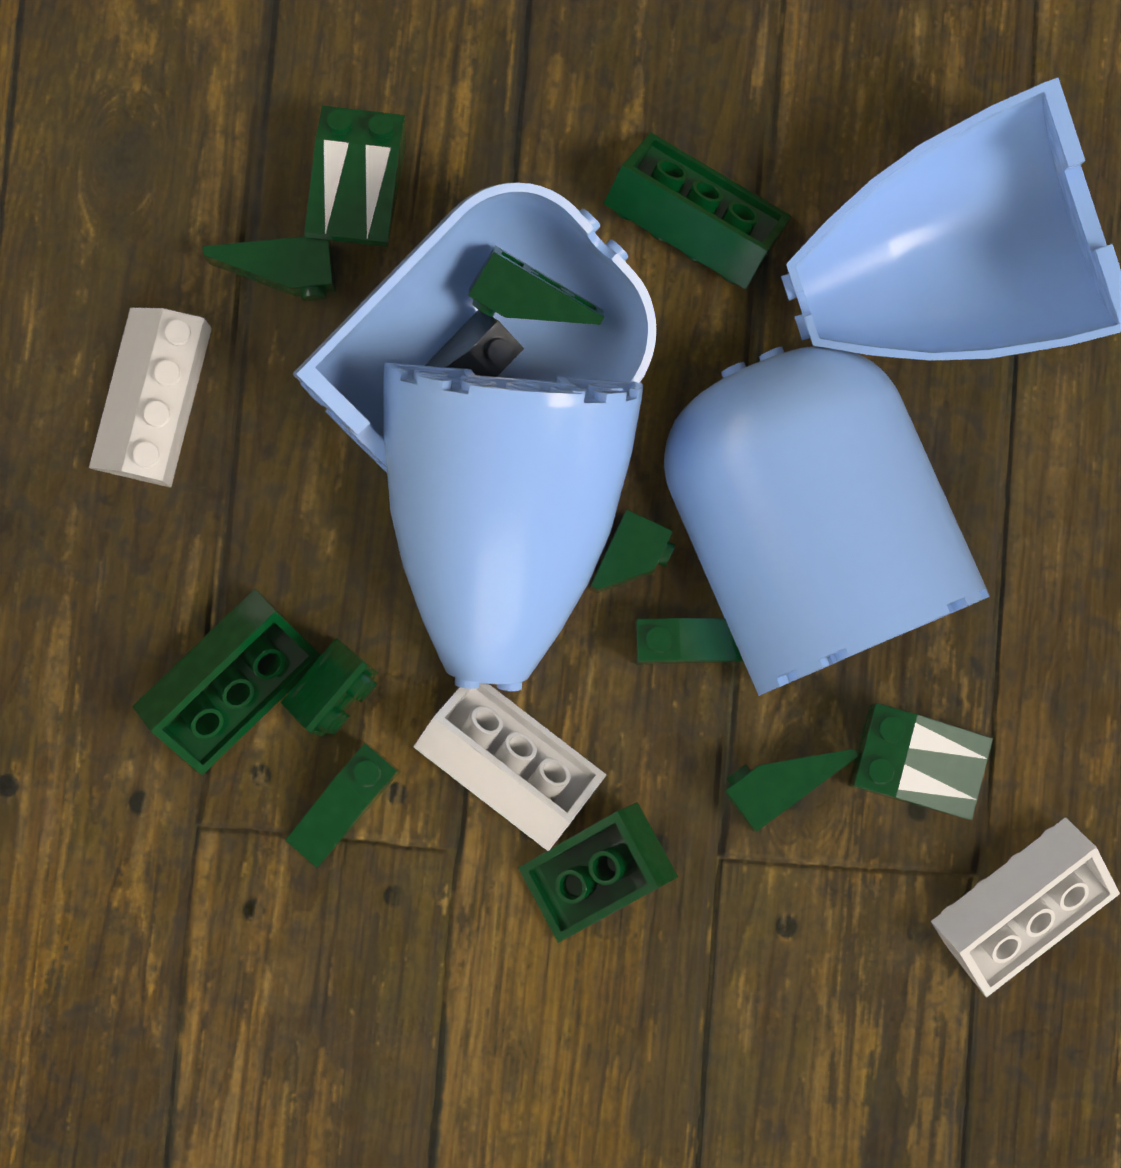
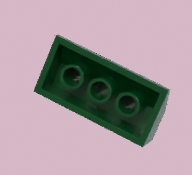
(696, 210)
(227, 682)

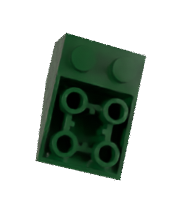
(330, 689)

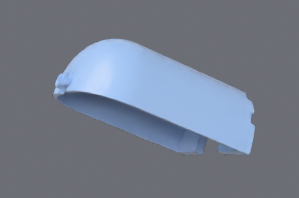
(429, 302)
(815, 511)

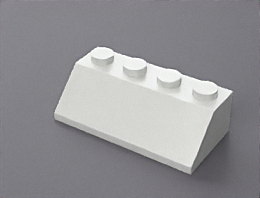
(151, 395)
(510, 762)
(1026, 906)

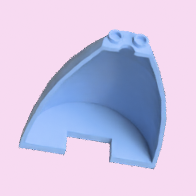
(966, 246)
(502, 506)

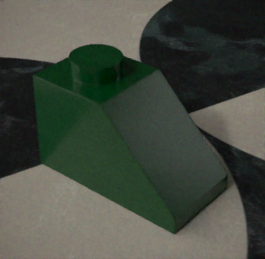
(633, 552)

